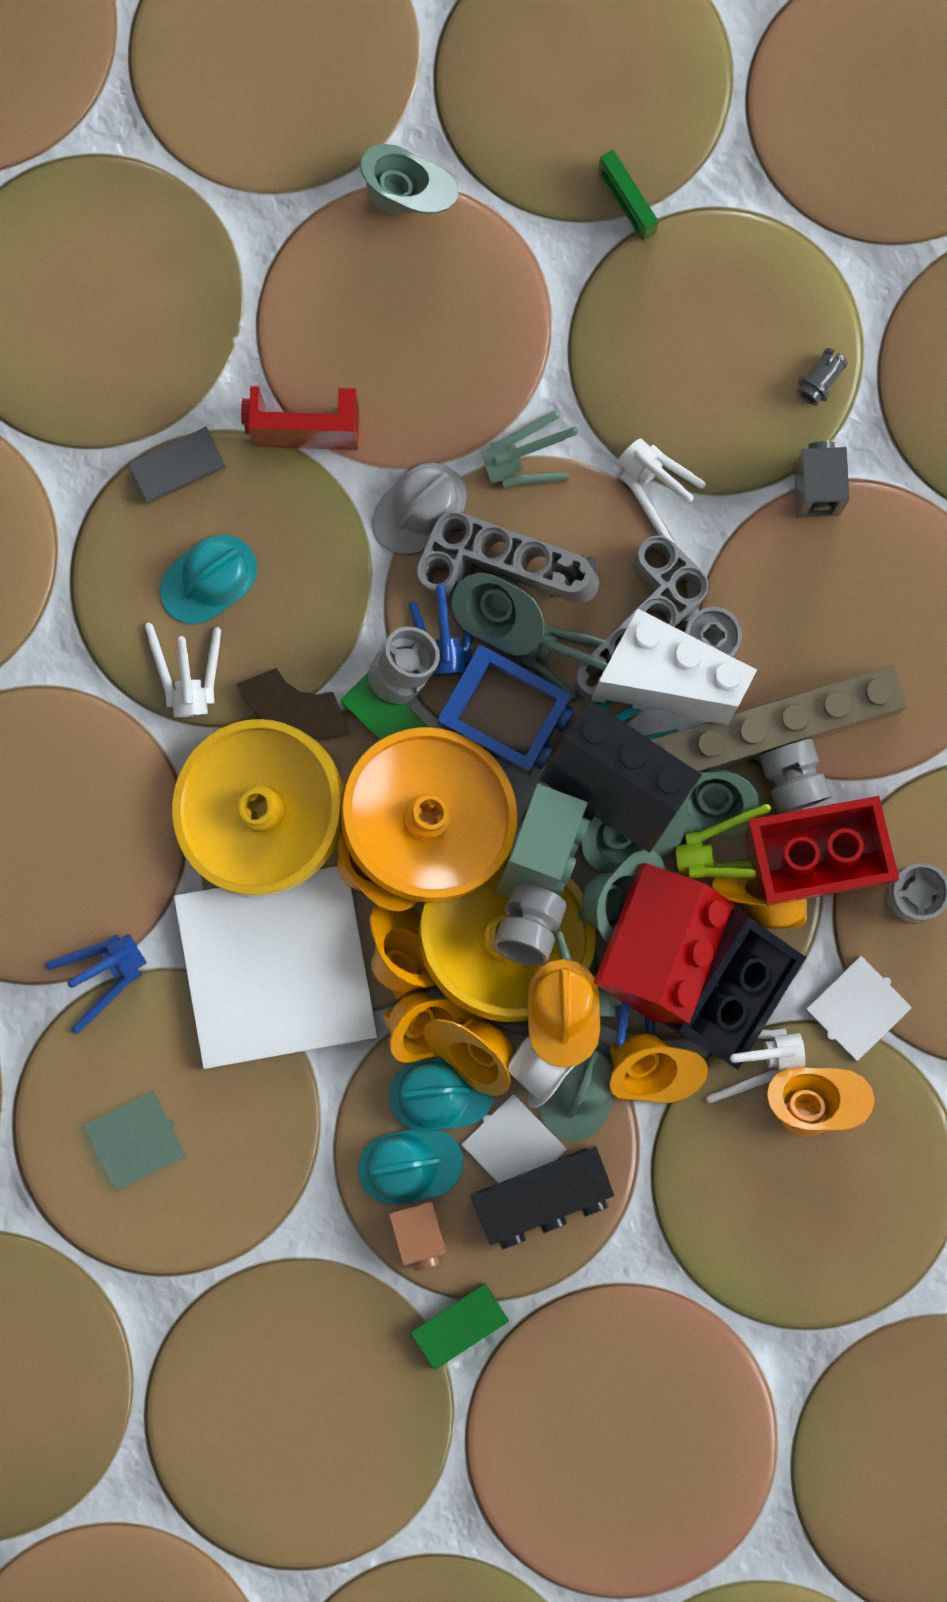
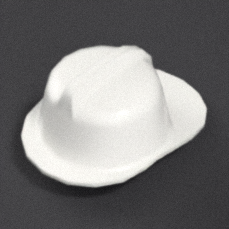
(535, 1074)

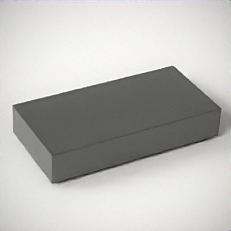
(177, 465)

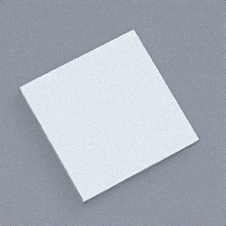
(275, 970)

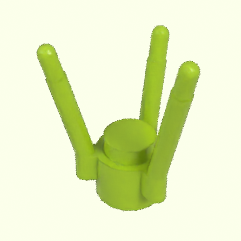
(699, 860)

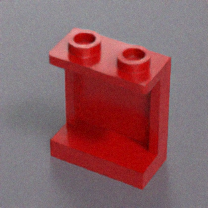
(302, 429)

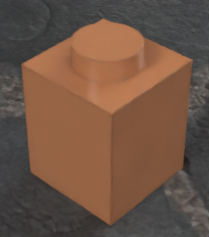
(418, 1235)

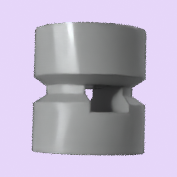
(716, 628)
(403, 665)
(799, 791)
(918, 893)
(529, 925)

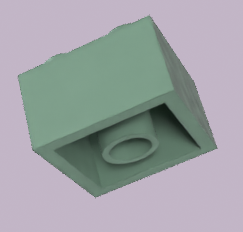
(545, 842)

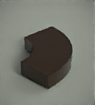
(278, 701)

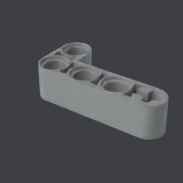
(512, 563)
(664, 599)

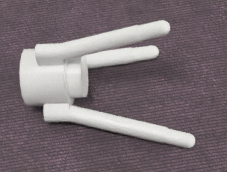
(645, 463)
(188, 697)
(781, 1052)

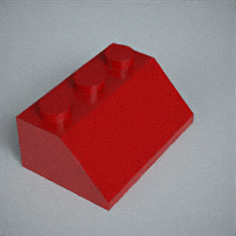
(821, 851)
(664, 944)

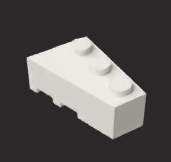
(673, 673)

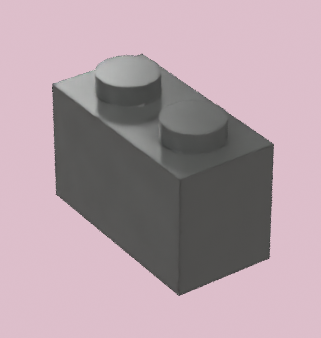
(821, 480)

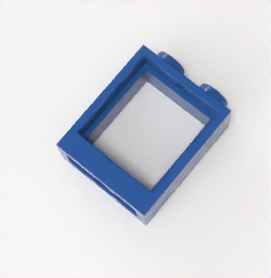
(466, 689)

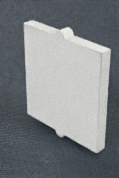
(858, 1008)
(512, 1142)

